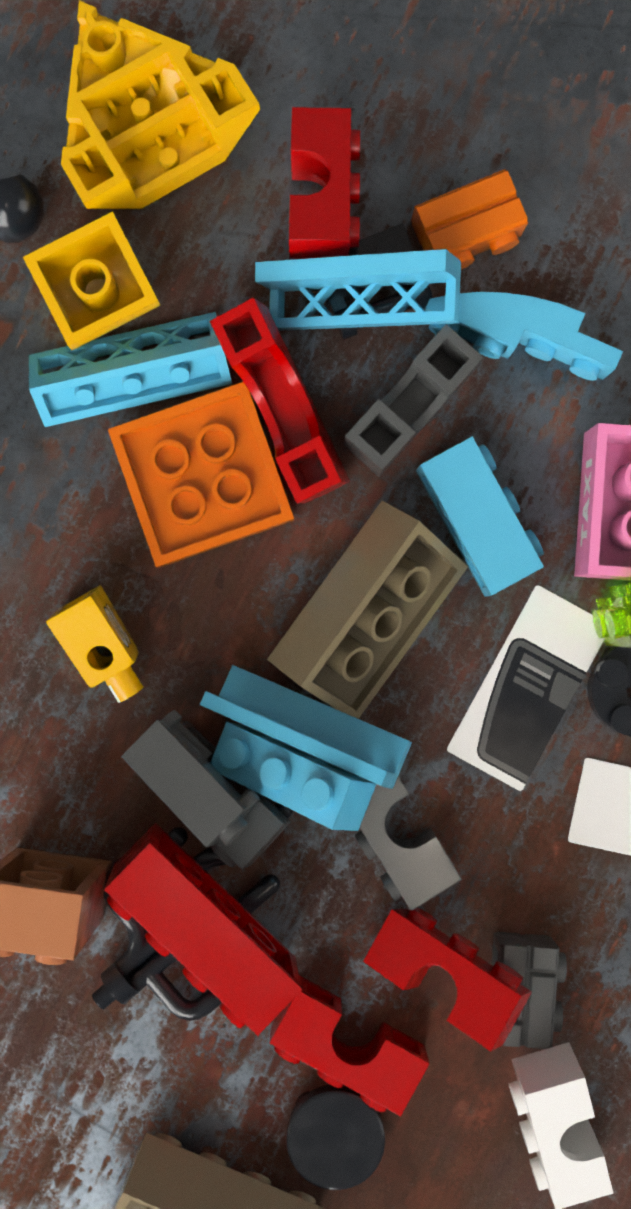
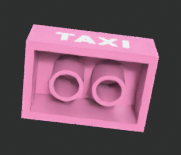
(605, 504)

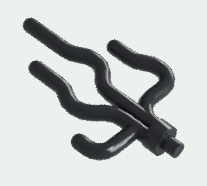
(144, 965)

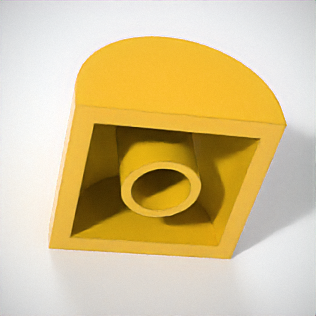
(91, 281)

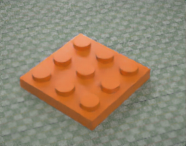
(201, 474)

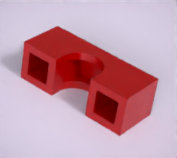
(323, 154)
(486, 994)
(380, 1071)

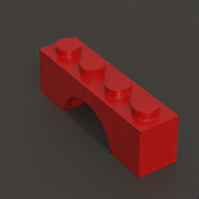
(268, 371)

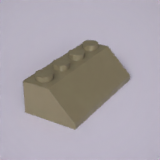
(368, 611)
(179, 1179)

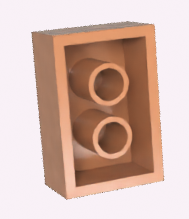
(49, 903)

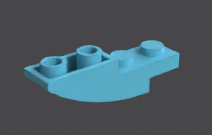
(547, 329)

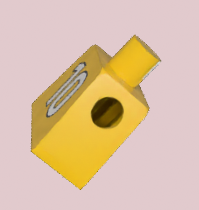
(92, 623)

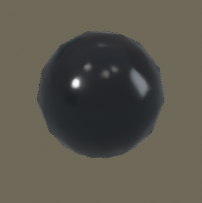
(19, 209)

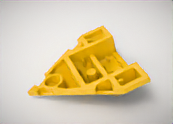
(146, 113)

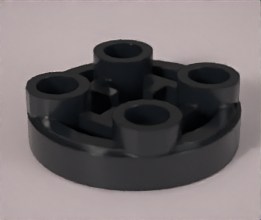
(334, 1138)

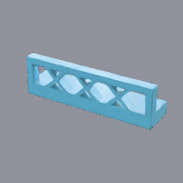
(362, 271)
(129, 374)
(310, 726)

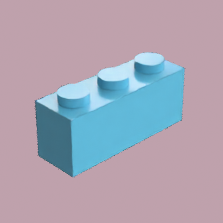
(481, 516)
(293, 777)

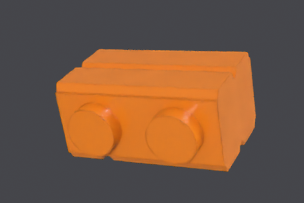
(472, 219)

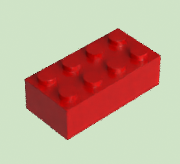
(204, 930)

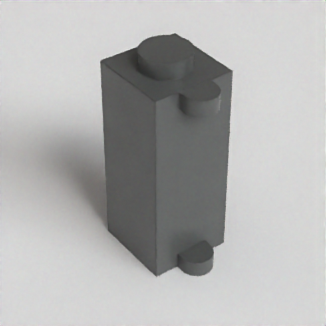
(189, 783)

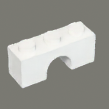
(557, 1126)

